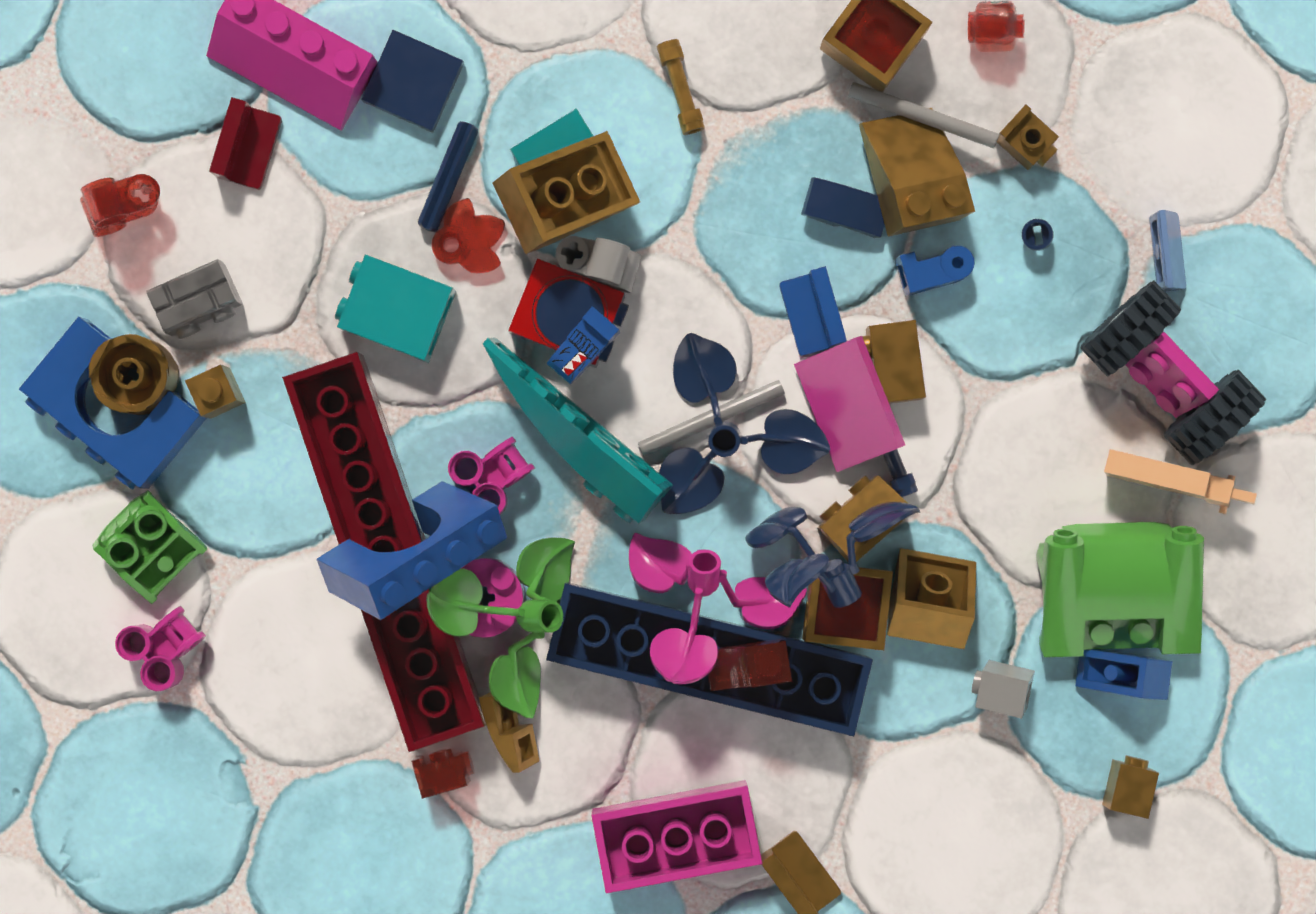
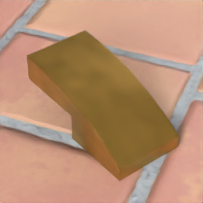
(513, 740)

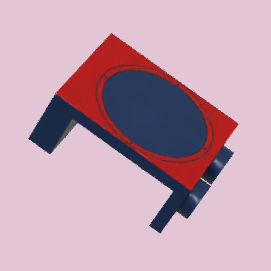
(558, 301)

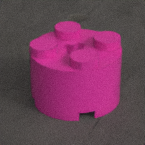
(508, 593)

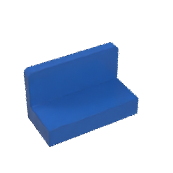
(812, 312)

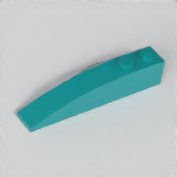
(580, 440)

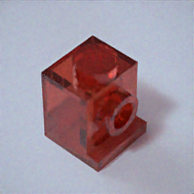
(442, 772)

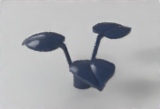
(789, 443)
(836, 577)

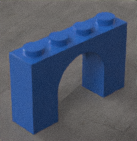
(60, 390)
(381, 582)

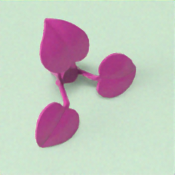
(684, 655)

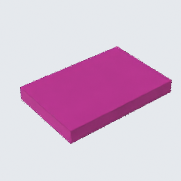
(849, 403)

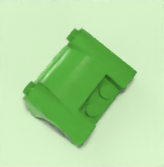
(1121, 588)

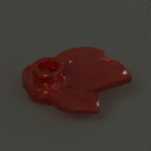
(475, 238)

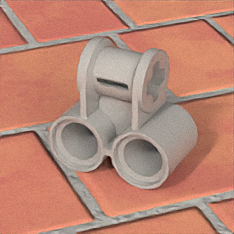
(602, 261)

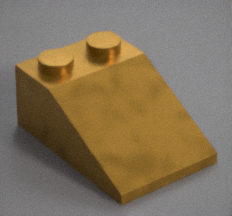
(915, 174)
(565, 191)

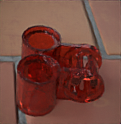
(112, 203)

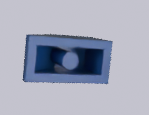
(1124, 674)

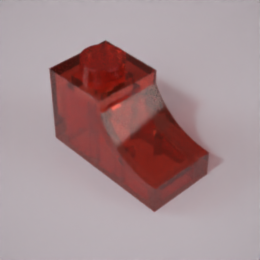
(751, 665)

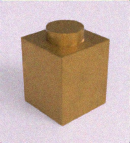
(215, 391)
(1130, 787)

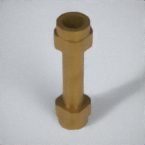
(689, 117)

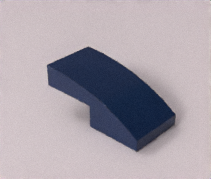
(843, 207)

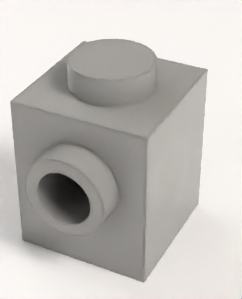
(1003, 688)

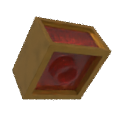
(875, 39)
(855, 625)

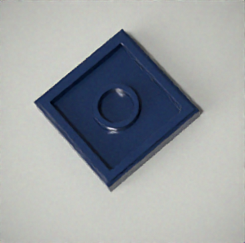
(412, 81)

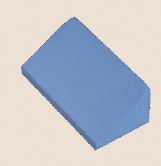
(1167, 250)

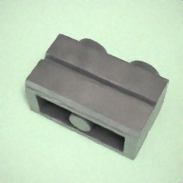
(194, 299)

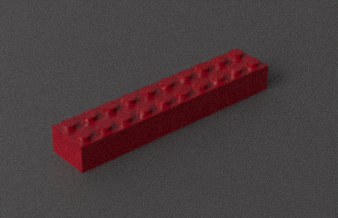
(374, 508)

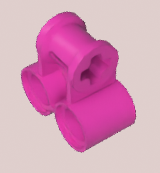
(493, 470)
(164, 643)

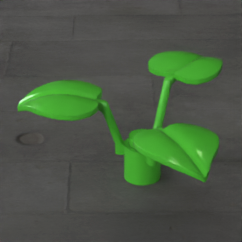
(455, 606)

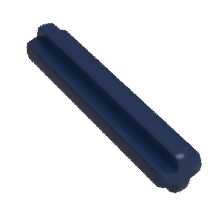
(447, 176)

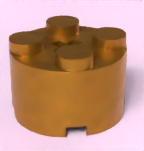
(115, 387)

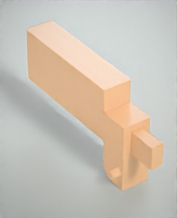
(1176, 479)

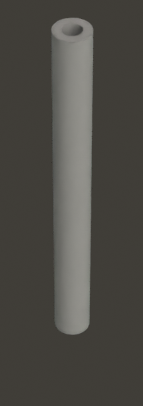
(923, 115)
(706, 419)

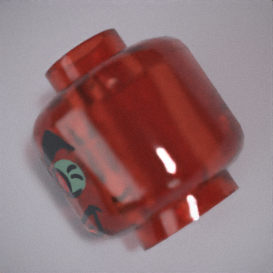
(995, 26)

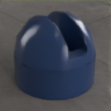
(1029, 237)

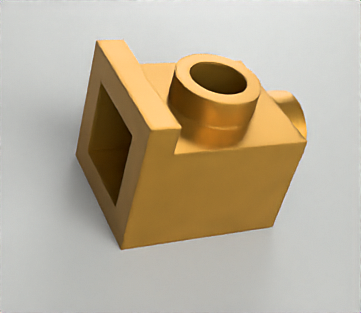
(1014, 142)

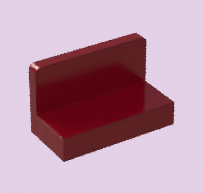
(245, 144)

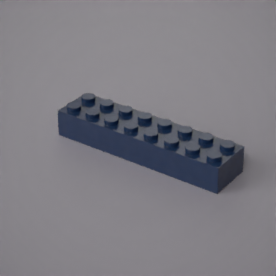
(615, 635)

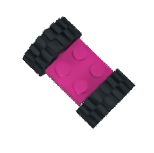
(1203, 410)

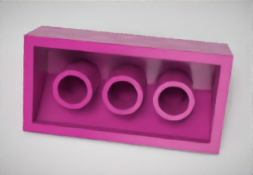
(291, 57)

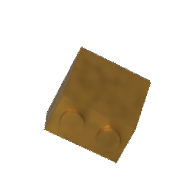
(837, 518)
(932, 599)

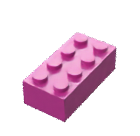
(676, 836)

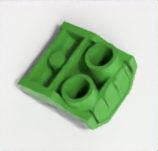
(147, 545)

